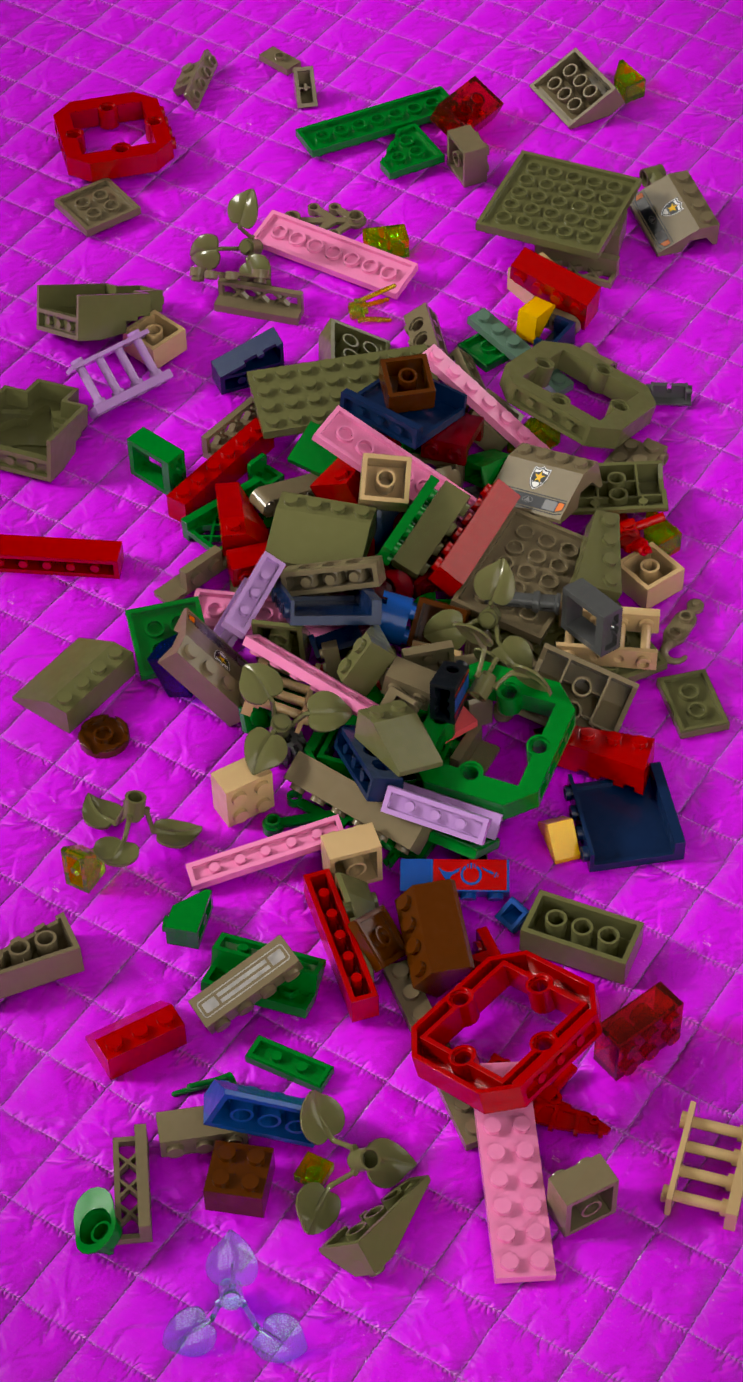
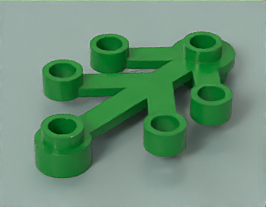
(274, 824)

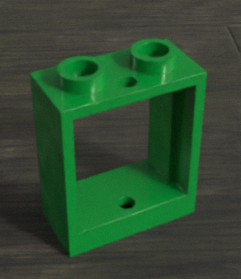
(148, 444)

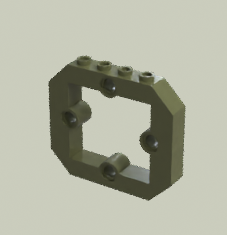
(531, 372)

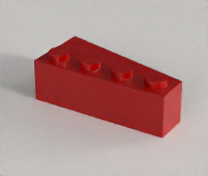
(556, 285)
(340, 481)
(610, 755)

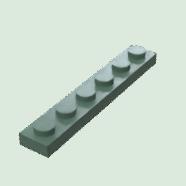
(512, 345)

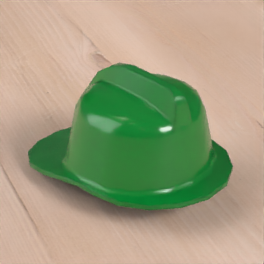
(96, 1222)

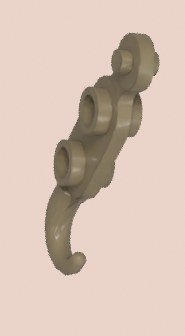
(679, 630)

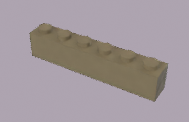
(347, 799)

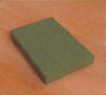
(692, 703)

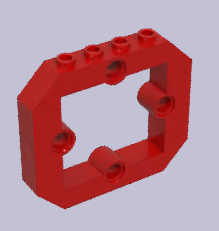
(123, 158)
(551, 1052)

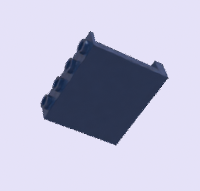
(409, 427)
(313, 610)
(625, 826)

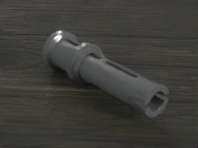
(535, 601)

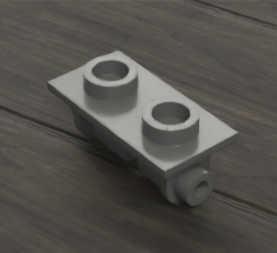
(678, 394)

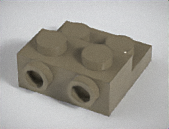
(637, 451)

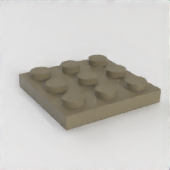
(97, 206)

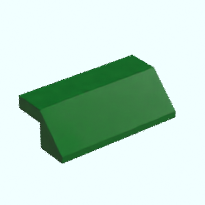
(291, 997)

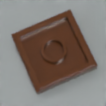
(378, 937)

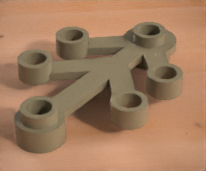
(354, 219)
(257, 275)

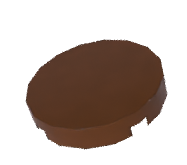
(104, 736)

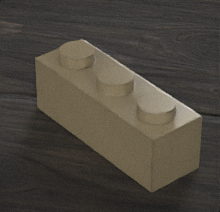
(332, 658)

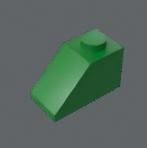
(189, 920)

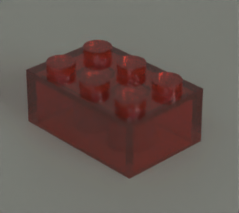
(467, 105)
(639, 1031)

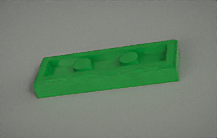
(289, 1064)

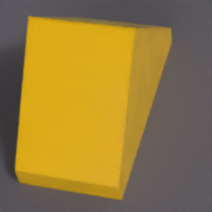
(533, 318)
(560, 838)

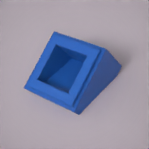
(512, 915)

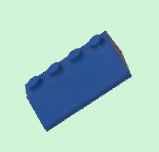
(254, 1112)

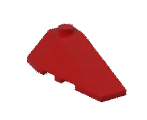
(238, 518)

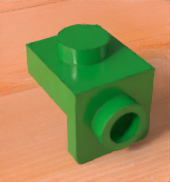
(259, 468)

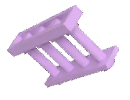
(137, 384)
(249, 599)
(442, 813)

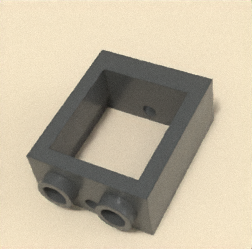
(599, 638)

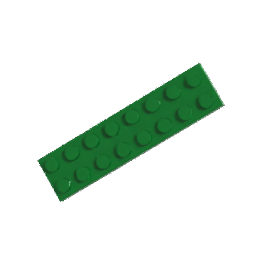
(370, 122)

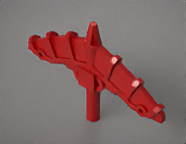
(630, 536)
(559, 1115)

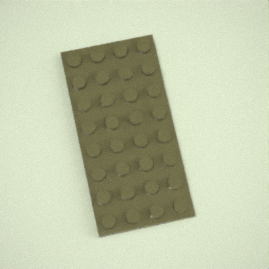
(310, 391)

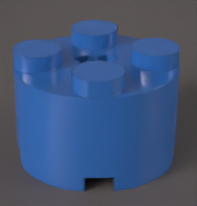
(395, 615)

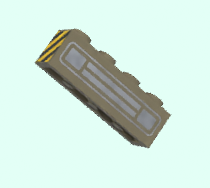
(246, 984)

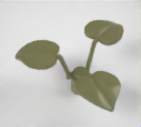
(243, 211)
(494, 584)
(485, 681)
(268, 748)
(119, 853)
(382, 1160)

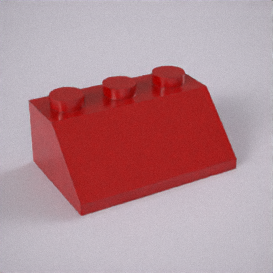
(138, 1038)

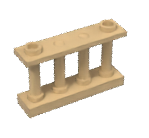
(633, 620)
(286, 697)
(733, 1183)

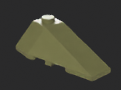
(356, 901)
(376, 1237)

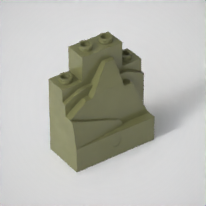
(93, 309)
(40, 428)

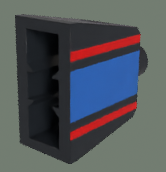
(449, 679)

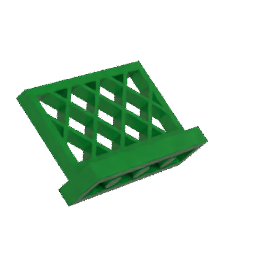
(207, 519)

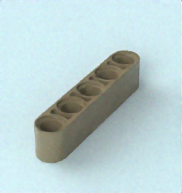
(267, 496)

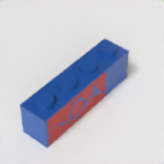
(472, 876)

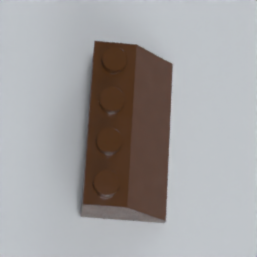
(434, 936)

